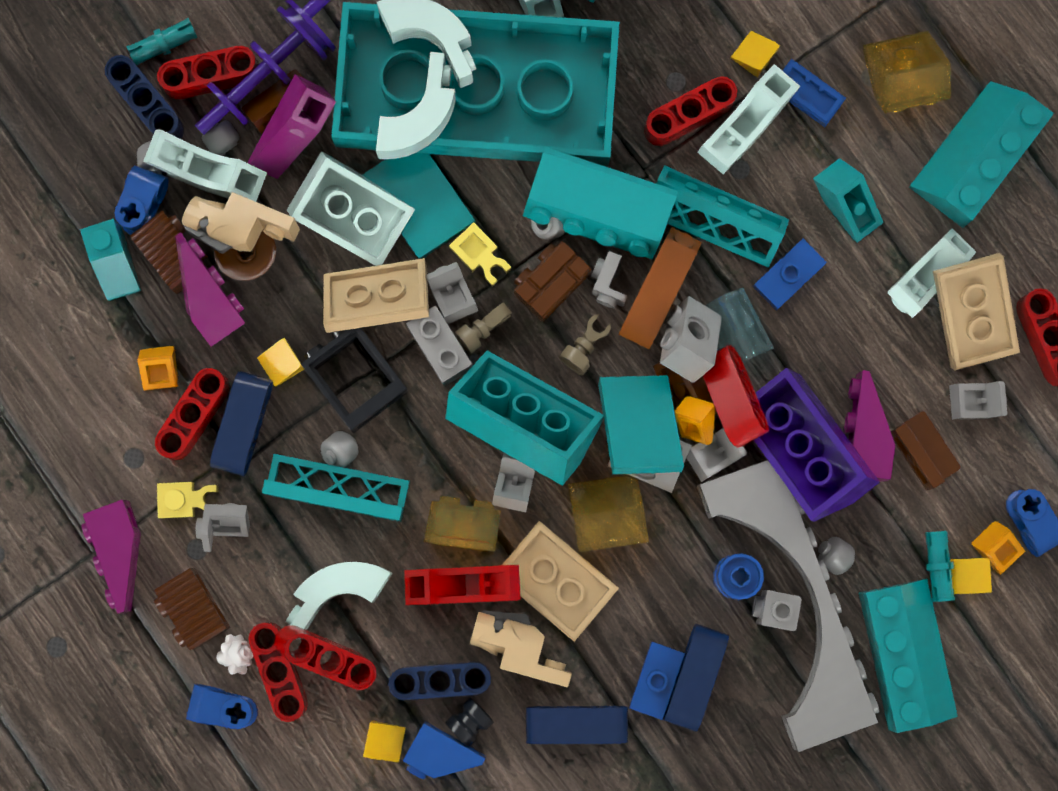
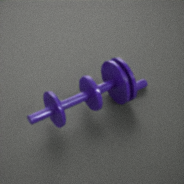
(304, 31)

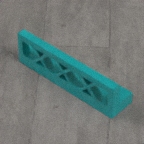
(727, 210)
(333, 500)

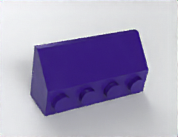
(810, 448)

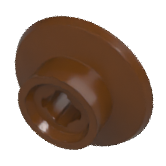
(254, 266)

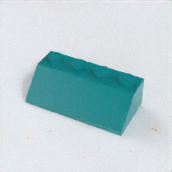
(980, 151)
(600, 203)
(523, 417)
(908, 656)

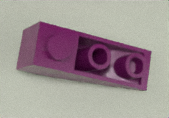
(292, 126)
(205, 300)
(869, 427)
(116, 543)

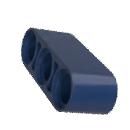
(134, 88)
(241, 423)
(696, 677)
(424, 689)
(576, 725)

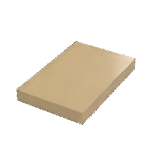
(375, 295)
(976, 311)
(559, 581)

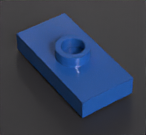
(814, 95)
(789, 274)
(656, 680)

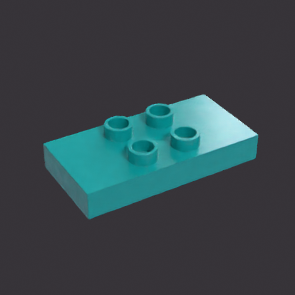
(531, 88)

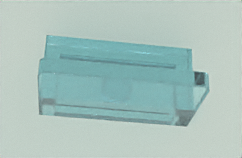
(740, 325)

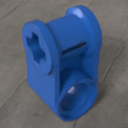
(141, 195)
(1038, 524)
(215, 707)

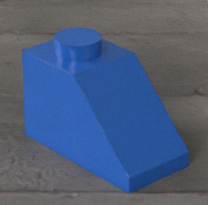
(439, 754)

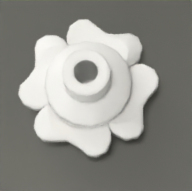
(235, 654)

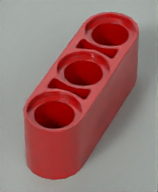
(192, 68)
(701, 99)
(1034, 327)
(735, 398)
(176, 422)
(338, 666)
(277, 689)

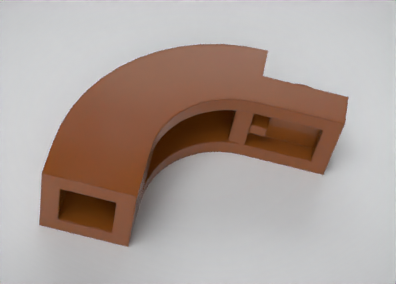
(660, 288)

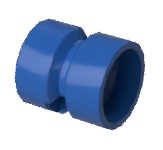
(738, 576)

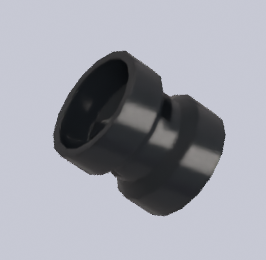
(467, 723)

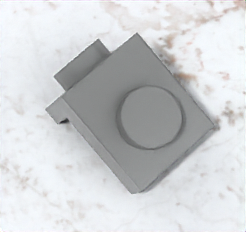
(604, 273)
(451, 293)
(978, 400)
(712, 458)
(513, 484)
(222, 521)
(777, 610)

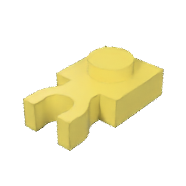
(477, 250)
(180, 499)

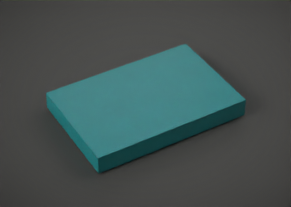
(437, 207)
(640, 425)

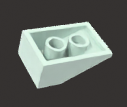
(350, 209)

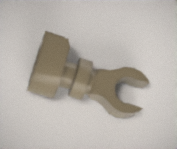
(469, 337)
(575, 356)

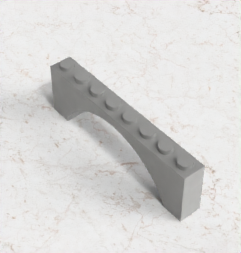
(834, 694)

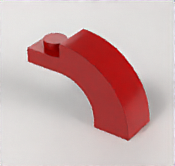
(462, 585)

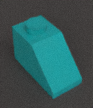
(849, 199)
(111, 259)

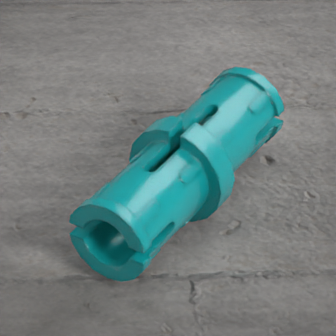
(162, 41)
(939, 566)

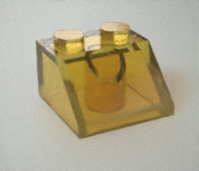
(908, 72)
(607, 513)
(463, 525)

